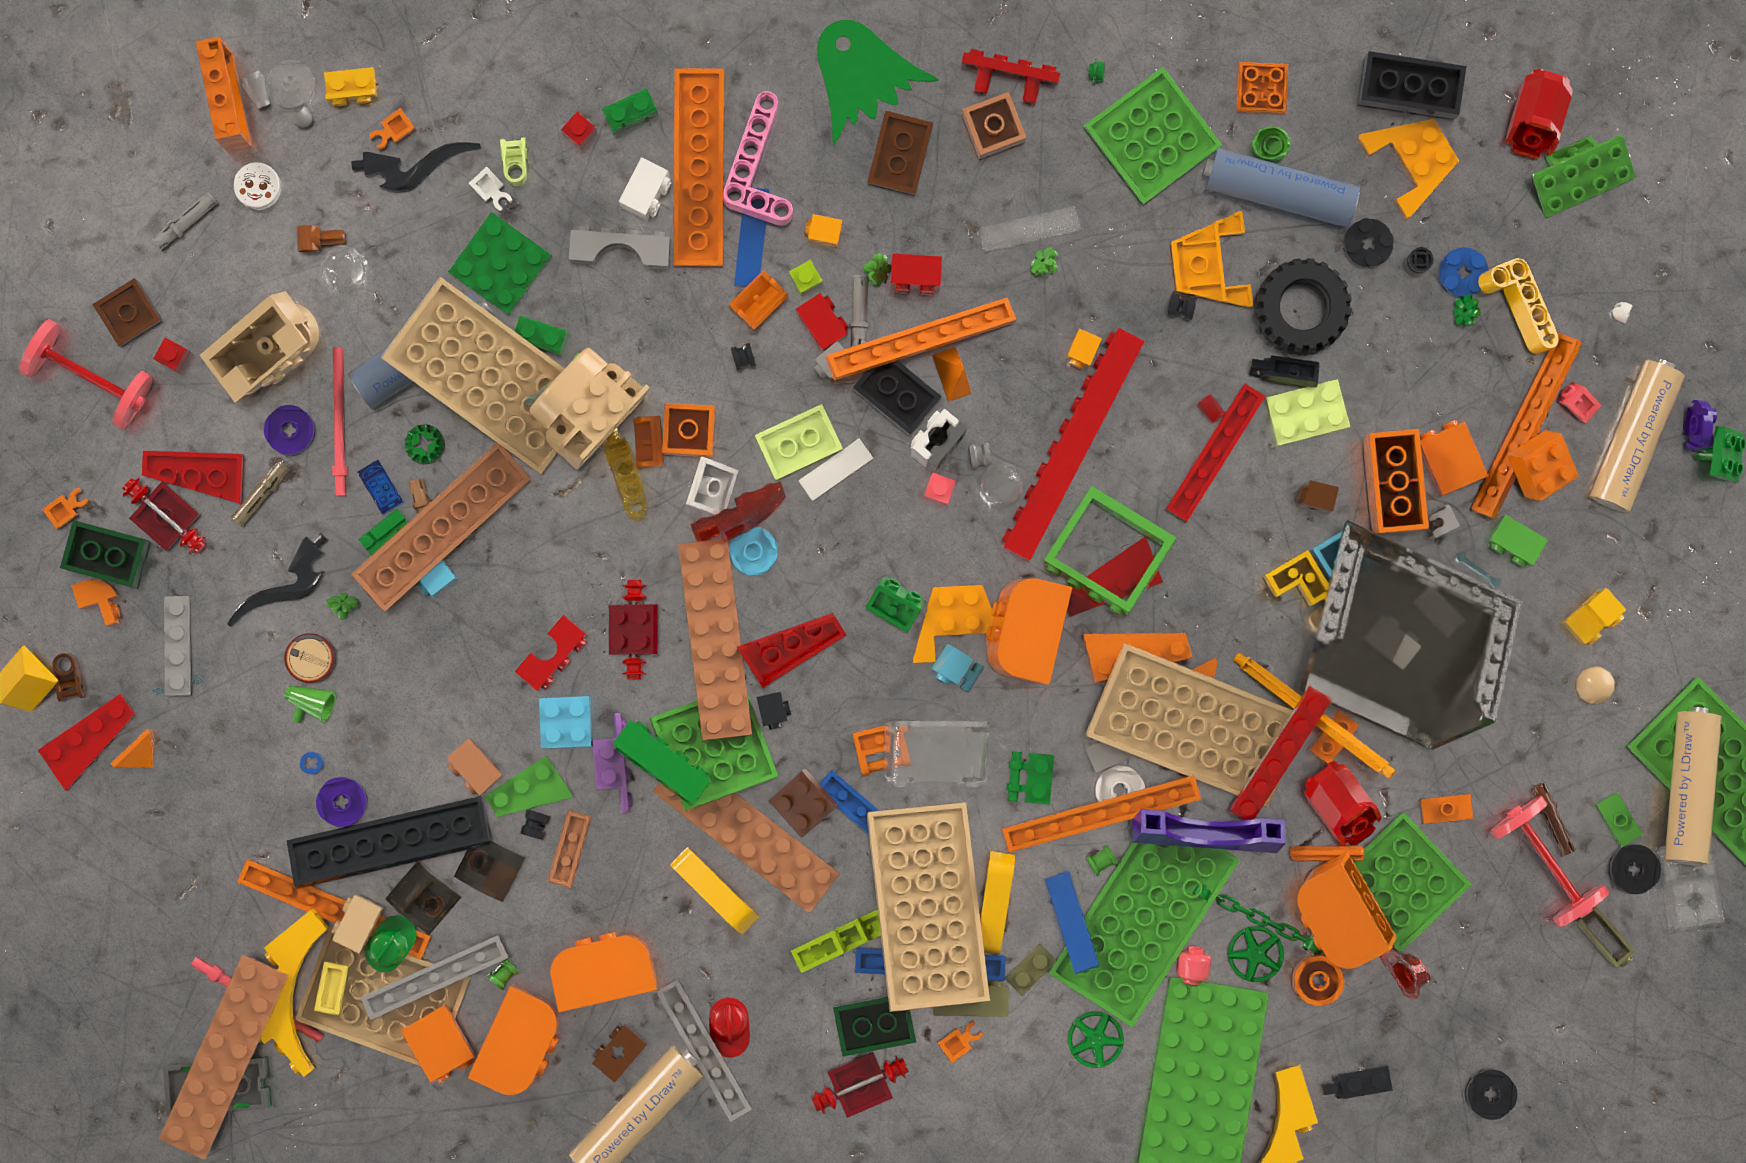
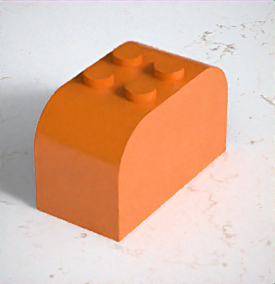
(1395, 482)
(1027, 629)
(1344, 914)
(602, 971)
(517, 1043)

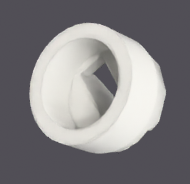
(1622, 311)

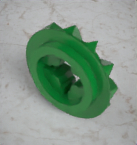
(435, 449)

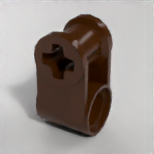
(67, 678)

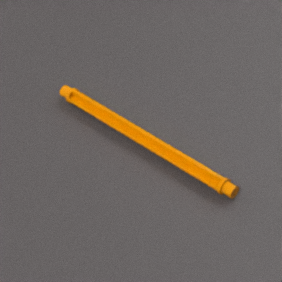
(1325, 723)

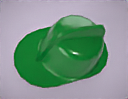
(390, 943)

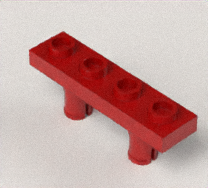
(1033, 75)

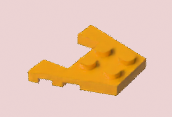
(1423, 153)
(1200, 267)
(953, 612)

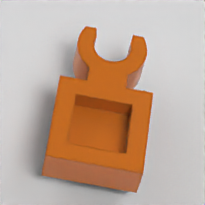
(395, 127)
(62, 510)
(957, 1044)

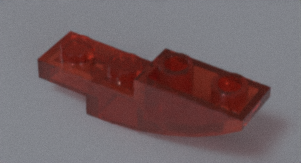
(750, 511)

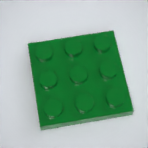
(500, 263)

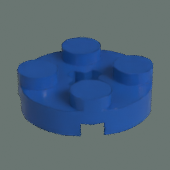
(1455, 260)

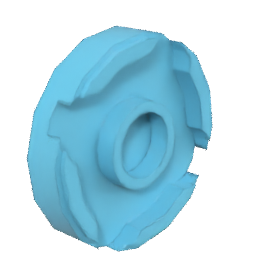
(753, 552)

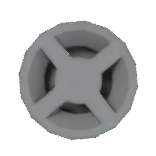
(979, 455)

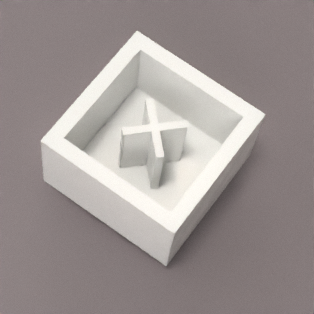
(645, 189)

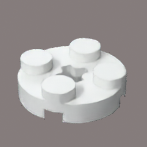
(1118, 774)

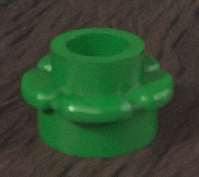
(1097, 71)

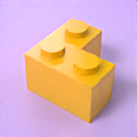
(1299, 572)
(1593, 615)

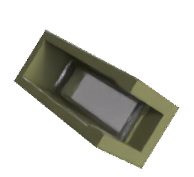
(1606, 938)

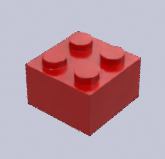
(916, 273)

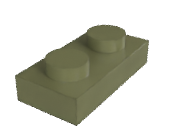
(1030, 969)

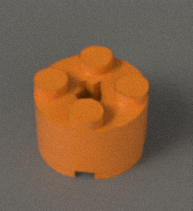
(1321, 994)

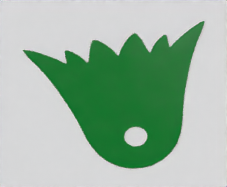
(861, 72)

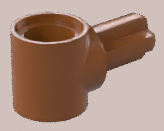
(311, 238)

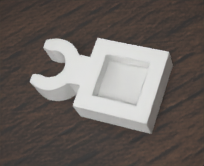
(488, 187)

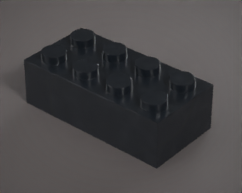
(1412, 85)

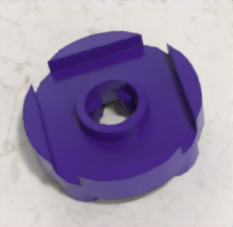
(1699, 425)
(278, 439)
(353, 809)

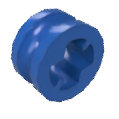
(312, 755)

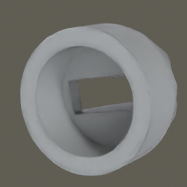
(302, 118)

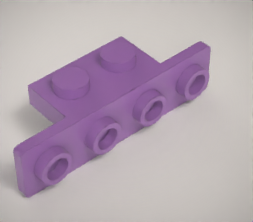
(610, 765)

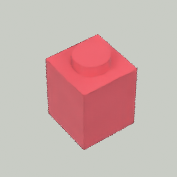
(939, 489)

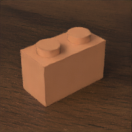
(474, 767)

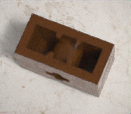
(1317, 497)
(615, 1067)

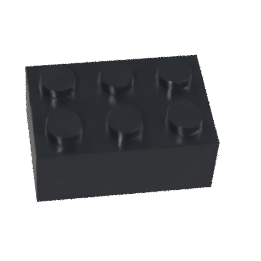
(898, 395)

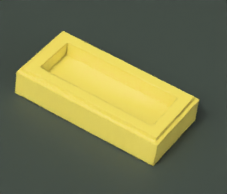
(331, 988)

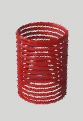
(1208, 409)

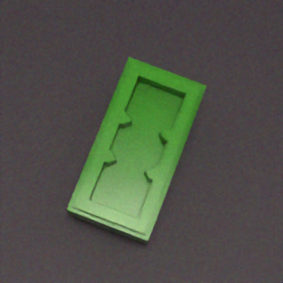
(1619, 819)

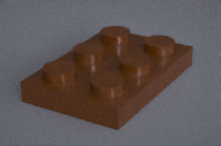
(900, 152)

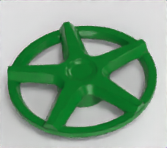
(1256, 954)
(1095, 1039)

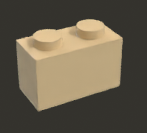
(357, 923)

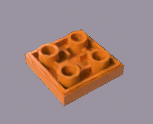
(1262, 88)

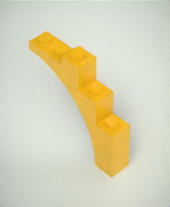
(289, 953)
(1293, 1113)

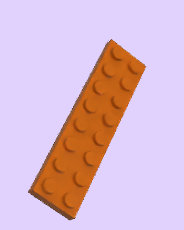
(698, 167)

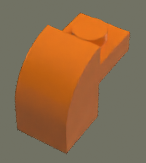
(98, 592)

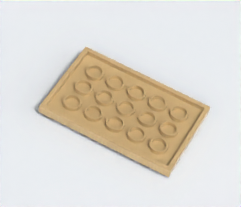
(353, 1022)

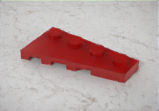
(203, 472)
(1117, 576)
(787, 649)
(79, 745)

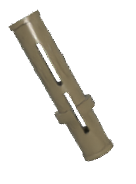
(260, 493)

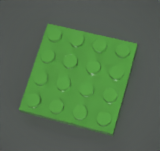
(1153, 135)
(731, 762)
(1409, 879)

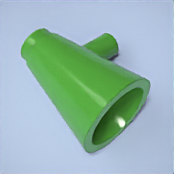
(311, 701)

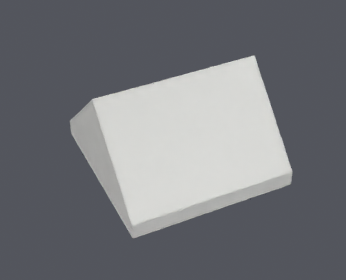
(711, 486)

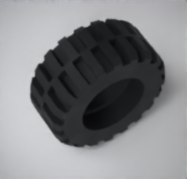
(1321, 278)

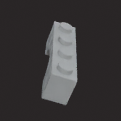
(589, 245)

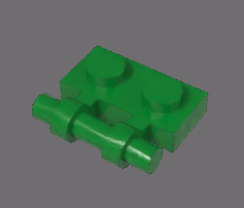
(1038, 778)

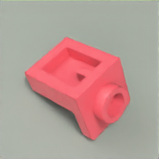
(1579, 401)

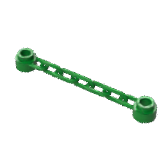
(1308, 942)

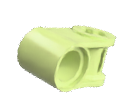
(514, 156)

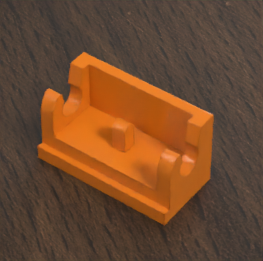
(758, 300)
(648, 442)

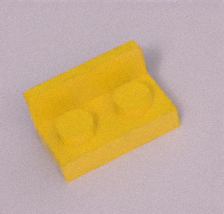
(350, 86)

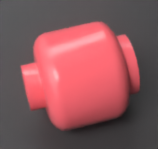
(1194, 965)

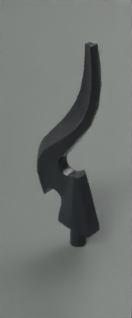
(402, 181)
(304, 586)

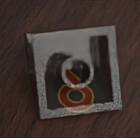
(490, 869)
(423, 898)

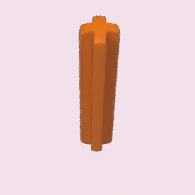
(1325, 853)

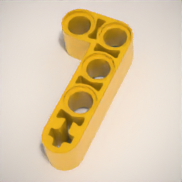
(1524, 302)
(714, 891)
(996, 900)

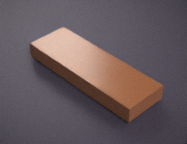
(569, 849)

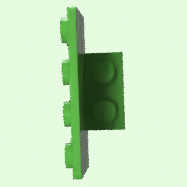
(1582, 172)

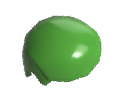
(1271, 144)

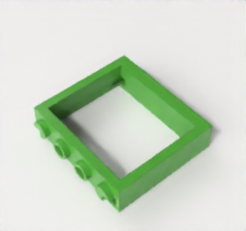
(1132, 519)

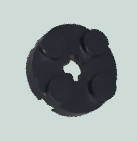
(1365, 229)
(1623, 877)
(1500, 1105)

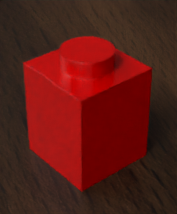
(579, 130)
(171, 355)

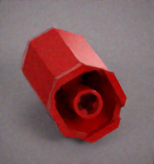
(1539, 113)
(1342, 804)

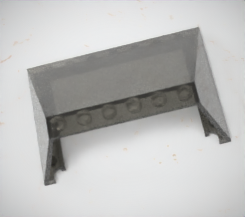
(1410, 641)

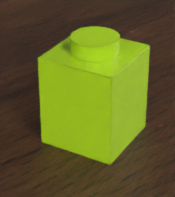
(805, 277)

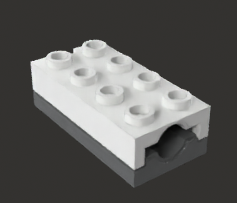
(939, 440)

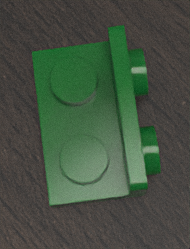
(895, 604)

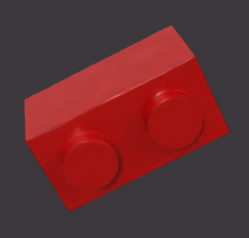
(822, 321)

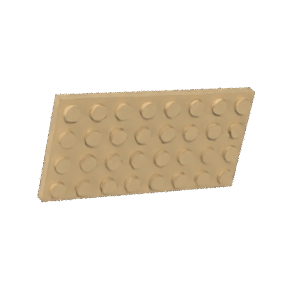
(476, 369)
(1185, 720)
(928, 907)

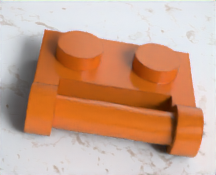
(869, 743)

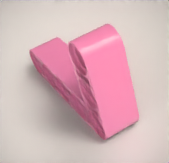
(750, 163)

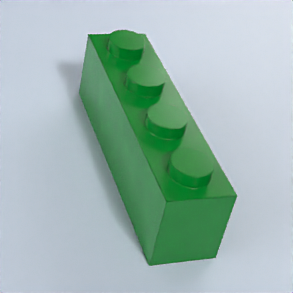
(662, 763)

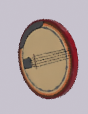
(309, 658)

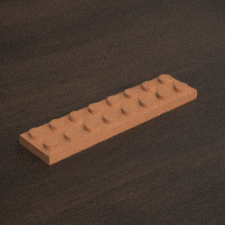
(440, 526)
(714, 640)
(761, 846)
(223, 1057)

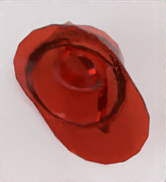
(1407, 971)

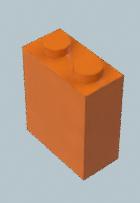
(1452, 458)
(439, 1044)

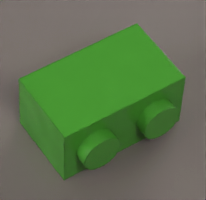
(1517, 541)

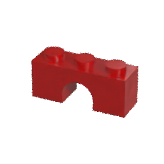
(539, 672)

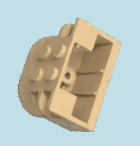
(263, 346)
(586, 405)

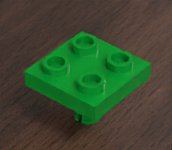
(1725, 454)

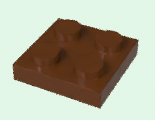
(127, 312)
(803, 803)

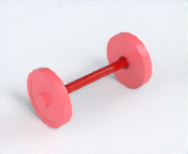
(41, 349)
(1580, 905)

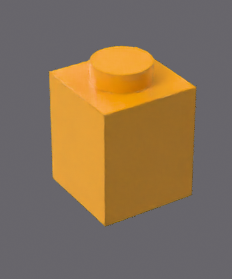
(823, 230)
(1083, 349)

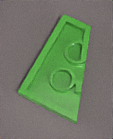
(531, 788)

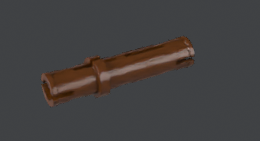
(1554, 820)

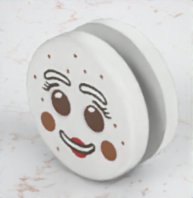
(257, 186)

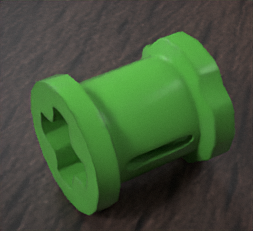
(1102, 860)
(502, 974)

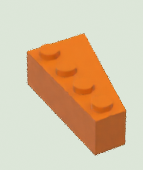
(1104, 649)

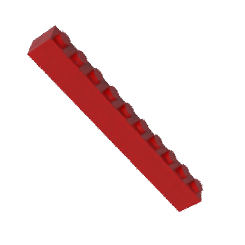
(1073, 444)

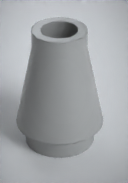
(255, 87)

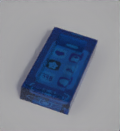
(380, 487)

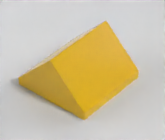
(25, 681)

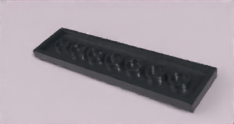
(388, 842)

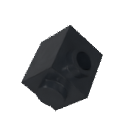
(773, 710)

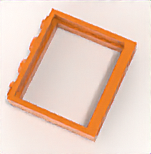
(223, 94)

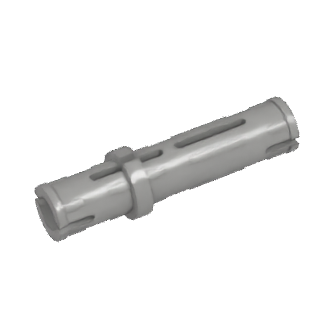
(185, 220)
(859, 312)

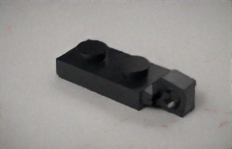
(1286, 370)
(1359, 1083)

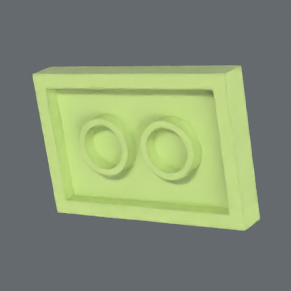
(1307, 412)
(798, 442)

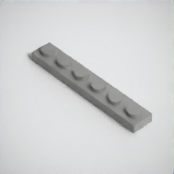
(434, 977)
(704, 1050)

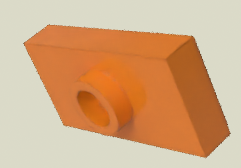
(1446, 809)

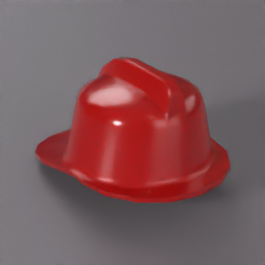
(729, 1027)

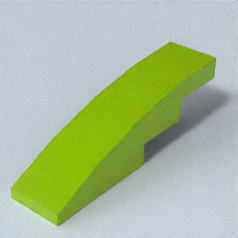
(837, 941)

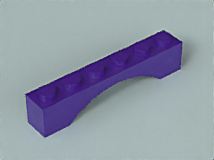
(1246, 835)

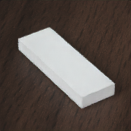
(835, 469)

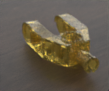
(625, 473)

